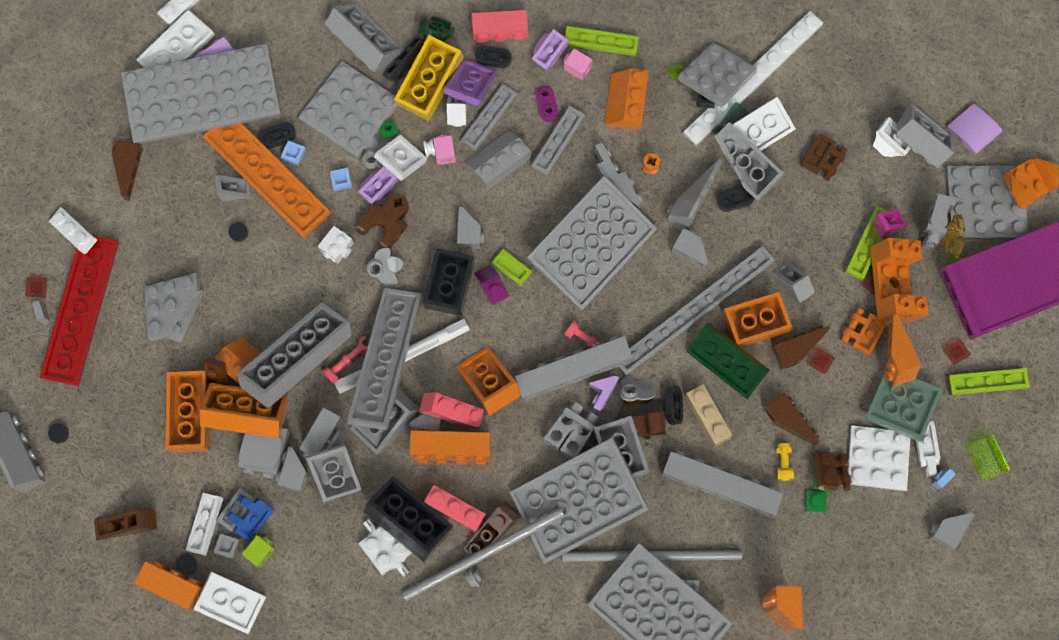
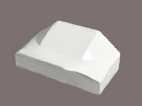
(887, 142)

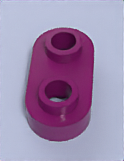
(546, 103)

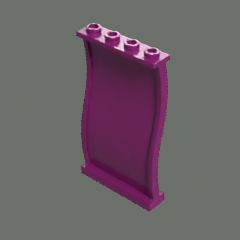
(1006, 281)

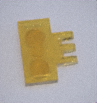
(954, 238)

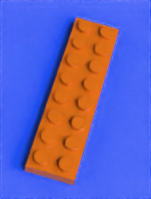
(268, 177)

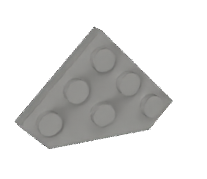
(168, 303)

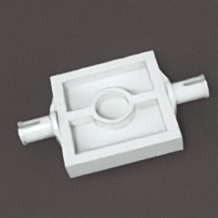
(384, 550)

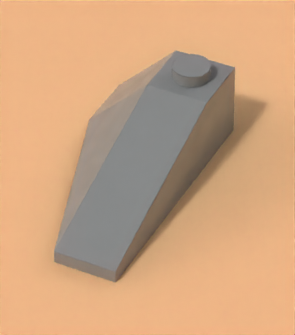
(753, 168)
(689, 202)

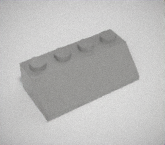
(363, 36)
(16, 457)

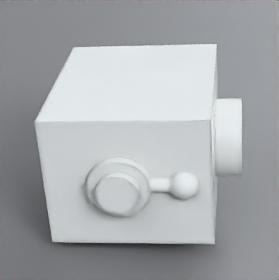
(336, 245)

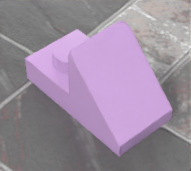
(605, 387)

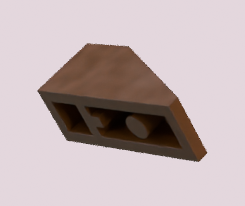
(126, 162)
(126, 524)

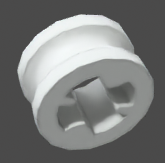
(429, 148)

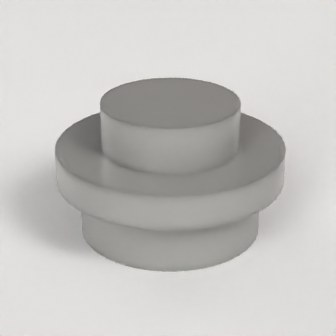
(474, 577)

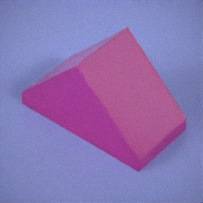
(888, 222)

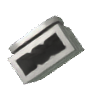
(324, 433)
(263, 454)

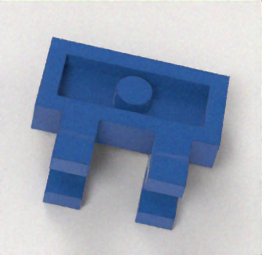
(253, 518)

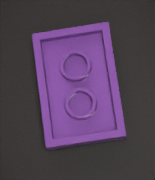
(470, 82)

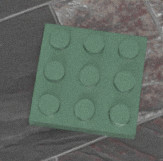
(904, 407)

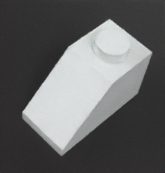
(456, 112)

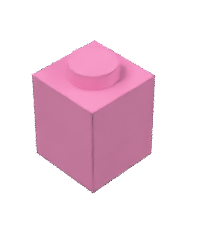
(577, 64)
(444, 149)

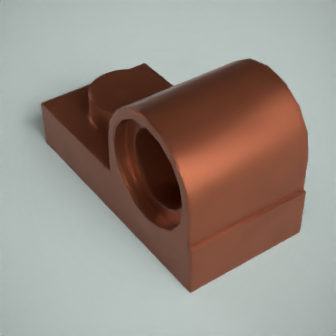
(650, 425)

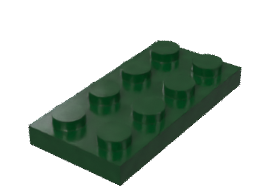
(727, 360)

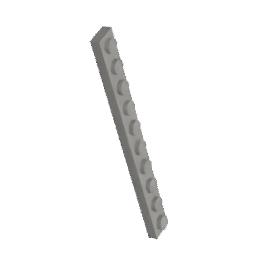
(697, 308)

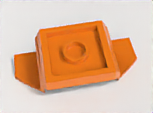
(1031, 180)

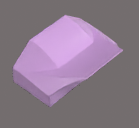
(549, 49)
(377, 185)

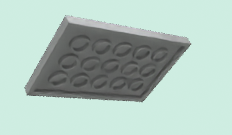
(591, 243)
(593, 494)
(655, 604)

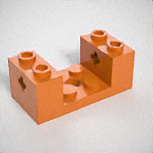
(892, 261)

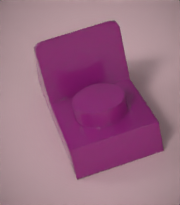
(491, 284)

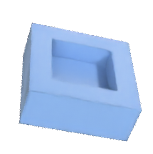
(293, 153)
(340, 179)
(943, 478)

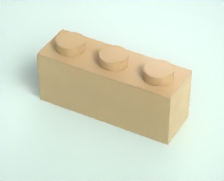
(708, 416)

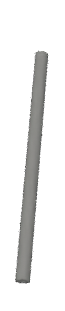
(483, 554)
(676, 555)

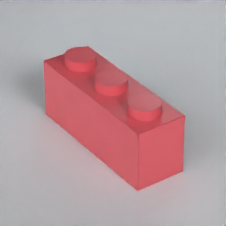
(500, 25)
(451, 410)
(455, 509)

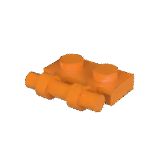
(869, 334)

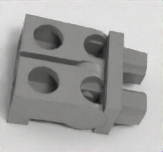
(937, 220)
(574, 425)

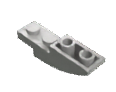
(611, 172)

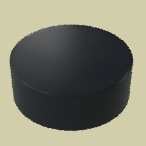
(238, 232)
(58, 433)
(186, 564)

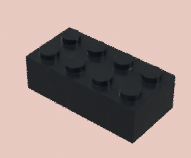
(408, 518)

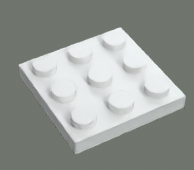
(878, 458)

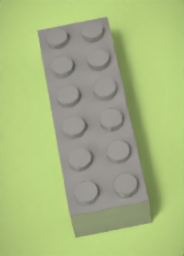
(294, 355)

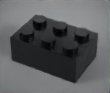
(449, 282)

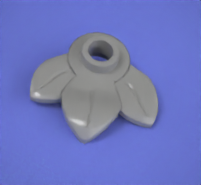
(370, 149)
(388, 266)
(635, 390)

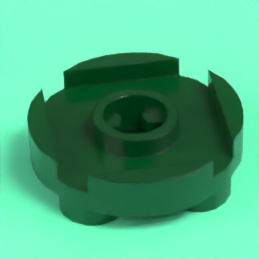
(435, 27)

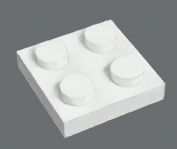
(400, 157)

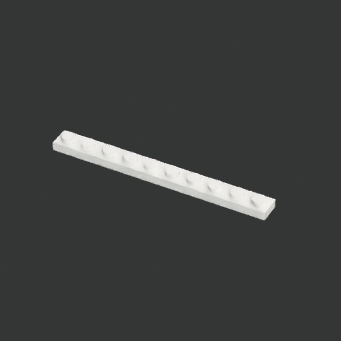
(765, 67)

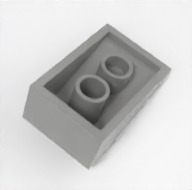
(402, 414)
(334, 472)

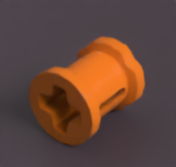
(648, 168)

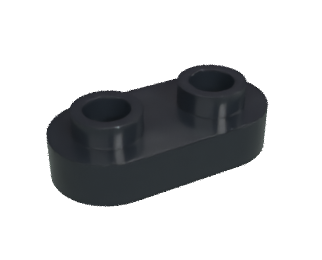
(494, 55)
(276, 132)
(735, 199)
(673, 405)

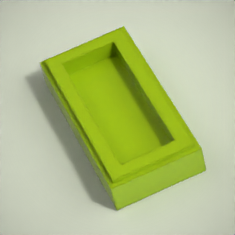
(511, 267)

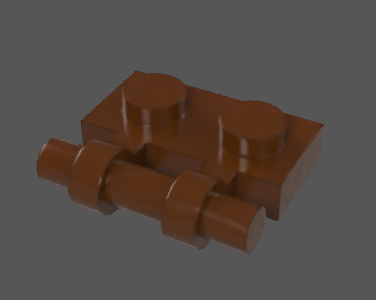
(818, 155)
(826, 473)

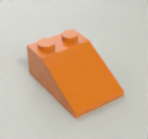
(901, 358)
(489, 381)

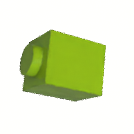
(259, 550)

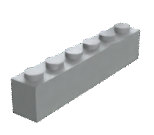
(574, 368)
(723, 484)

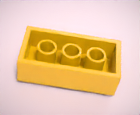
(428, 78)

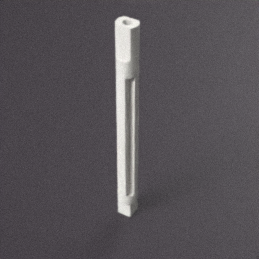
(414, 350)

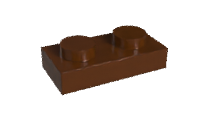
(216, 372)

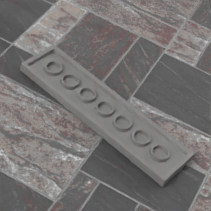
(385, 359)

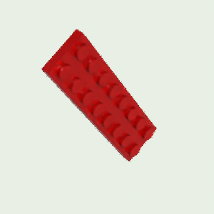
(79, 313)

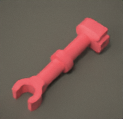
(574, 329)
(330, 373)

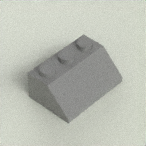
(924, 136)
(498, 159)
(628, 442)

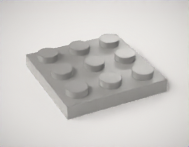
(717, 74)

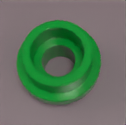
(388, 134)

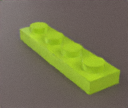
(602, 41)
(862, 256)
(988, 381)

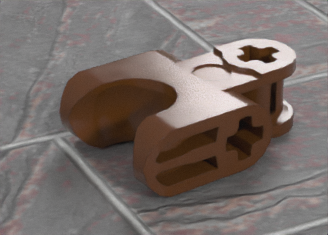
(388, 218)

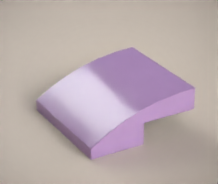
(974, 129)

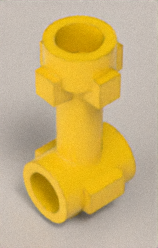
(785, 472)

